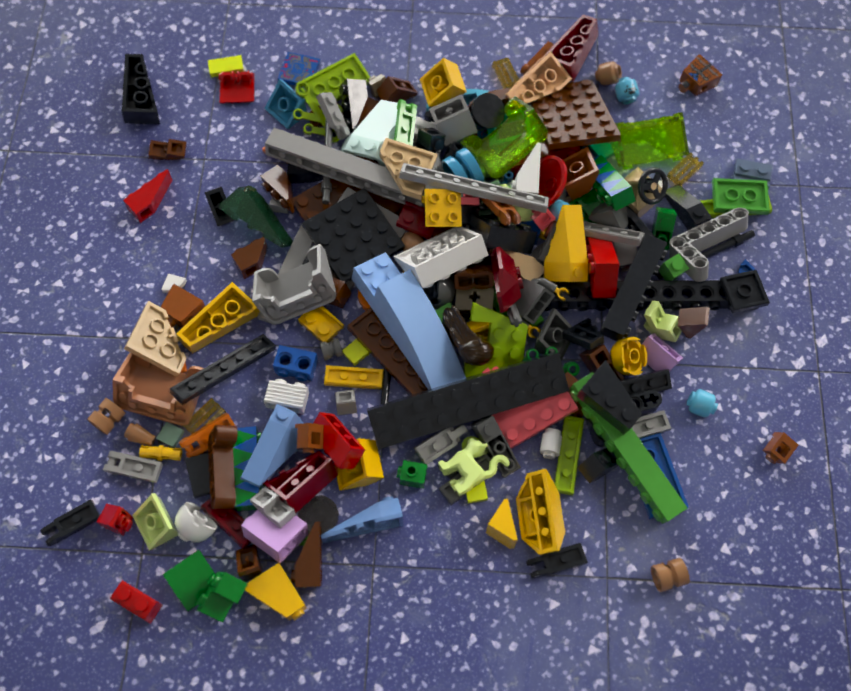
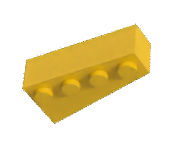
(219, 317)

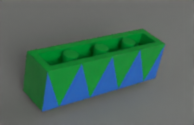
(612, 185)
(242, 451)

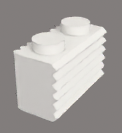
(287, 395)

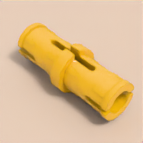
(160, 453)

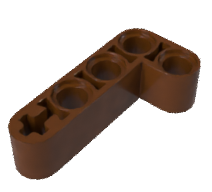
(221, 466)

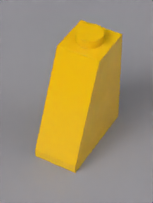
(277, 593)

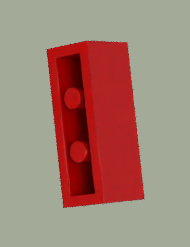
(339, 442)

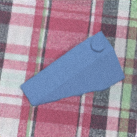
(274, 446)
(376, 518)

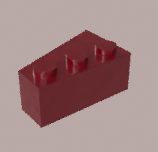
(303, 481)

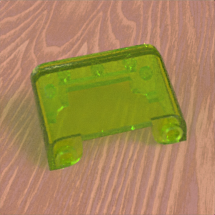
(509, 141)
(651, 141)

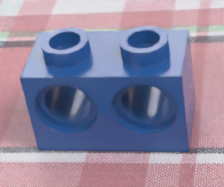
(297, 358)

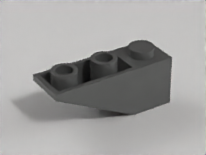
(488, 432)

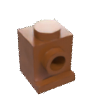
(309, 437)
(784, 445)

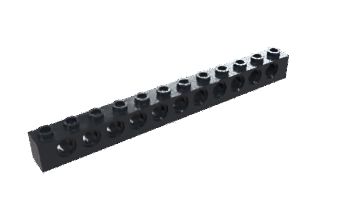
(674, 289)

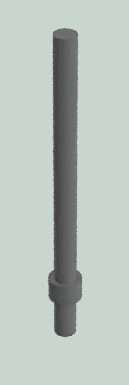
(326, 185)

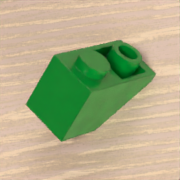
(664, 224)

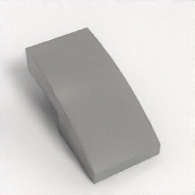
(271, 507)

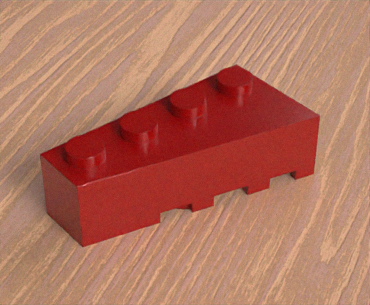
(602, 267)

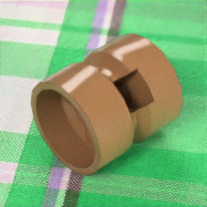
(104, 423)
(672, 574)

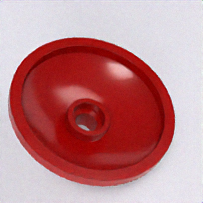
(552, 178)

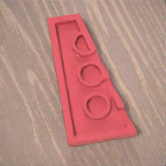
(532, 418)

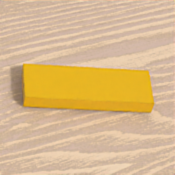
(353, 377)

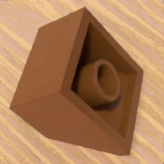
(580, 173)

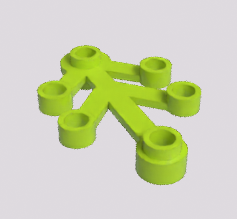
(317, 115)

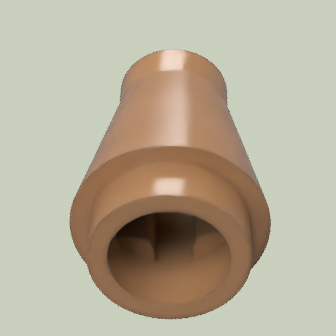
(138, 434)

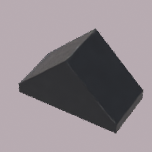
(214, 199)

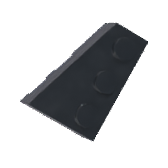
(508, 237)
(610, 399)

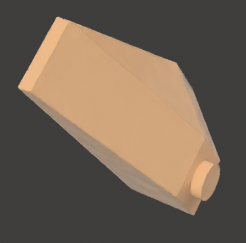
(540, 80)

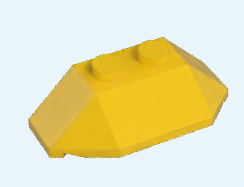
(540, 513)

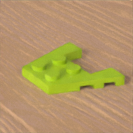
(504, 337)

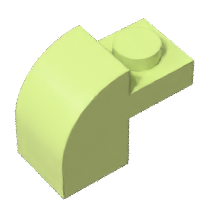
(661, 324)

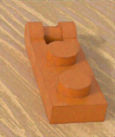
(202, 436)

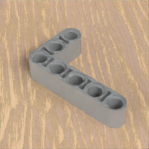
(705, 236)

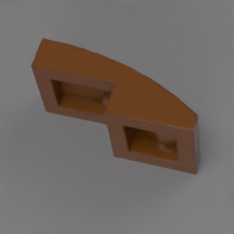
(167, 150)

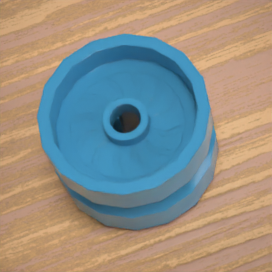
(463, 165)

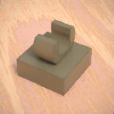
(374, 83)

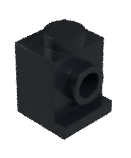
(430, 139)

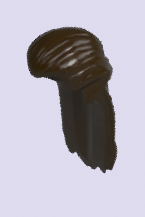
(470, 345)

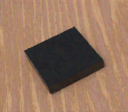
(744, 291)

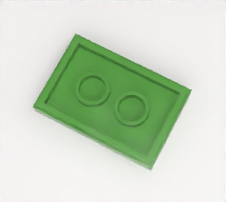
(740, 193)

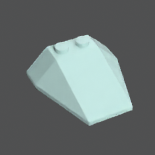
(372, 131)

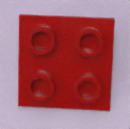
(236, 87)

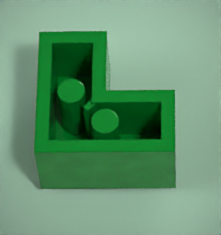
(220, 595)

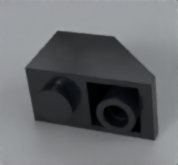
(598, 465)

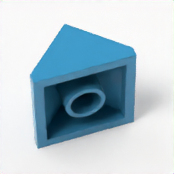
(283, 103)

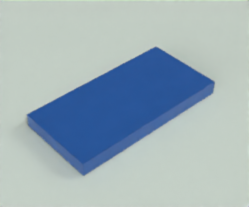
(658, 451)

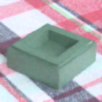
(170, 435)

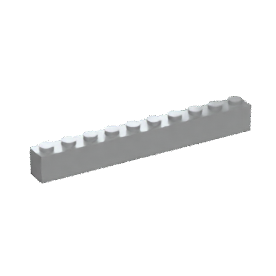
(336, 165)

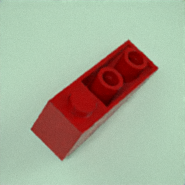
(148, 198)

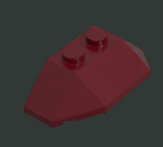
(506, 279)

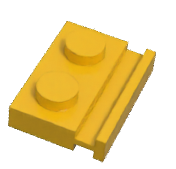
(321, 324)

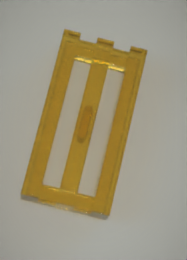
(499, 74)
(693, 161)
(201, 411)

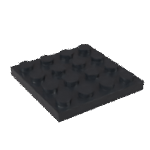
(352, 233)

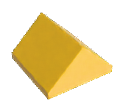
(502, 526)

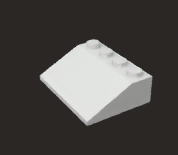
(443, 255)

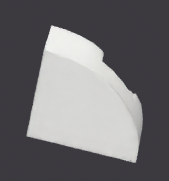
(173, 279)

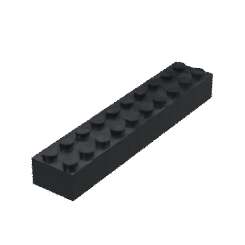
(467, 399)

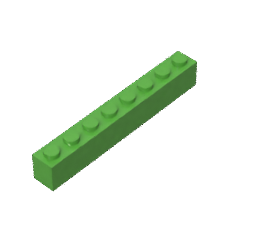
(636, 461)

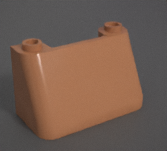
(146, 391)

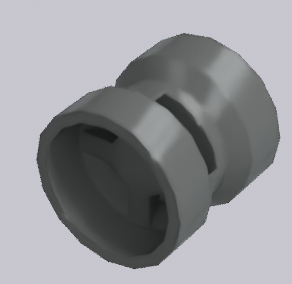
(331, 349)

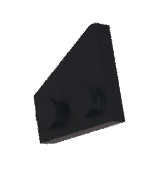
(584, 335)

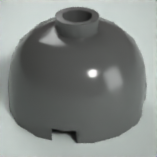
(441, 292)

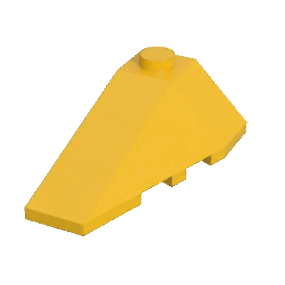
(568, 252)

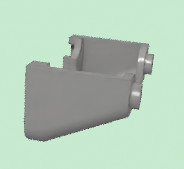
(296, 290)

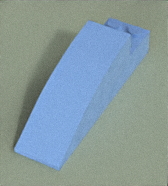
(409, 320)

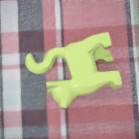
(468, 468)

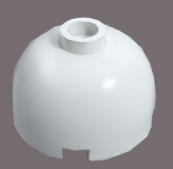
(193, 524)

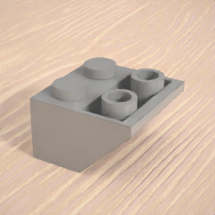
(453, 119)

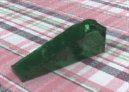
(253, 209)

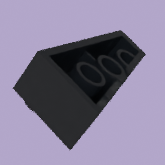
(137, 97)

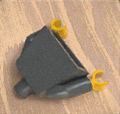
(535, 299)

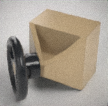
(646, 189)

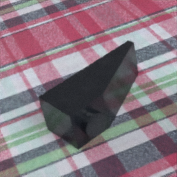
(687, 207)

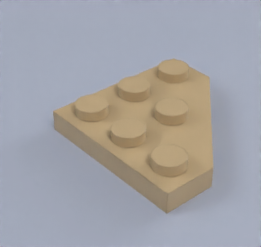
(395, 154)
(156, 340)

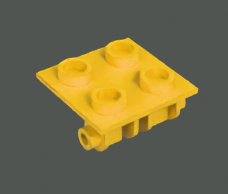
(442, 208)

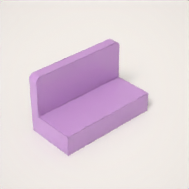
(660, 354)

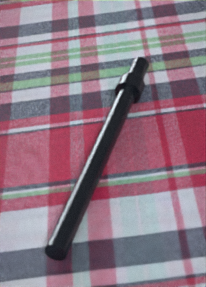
(734, 241)

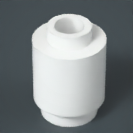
(551, 443)

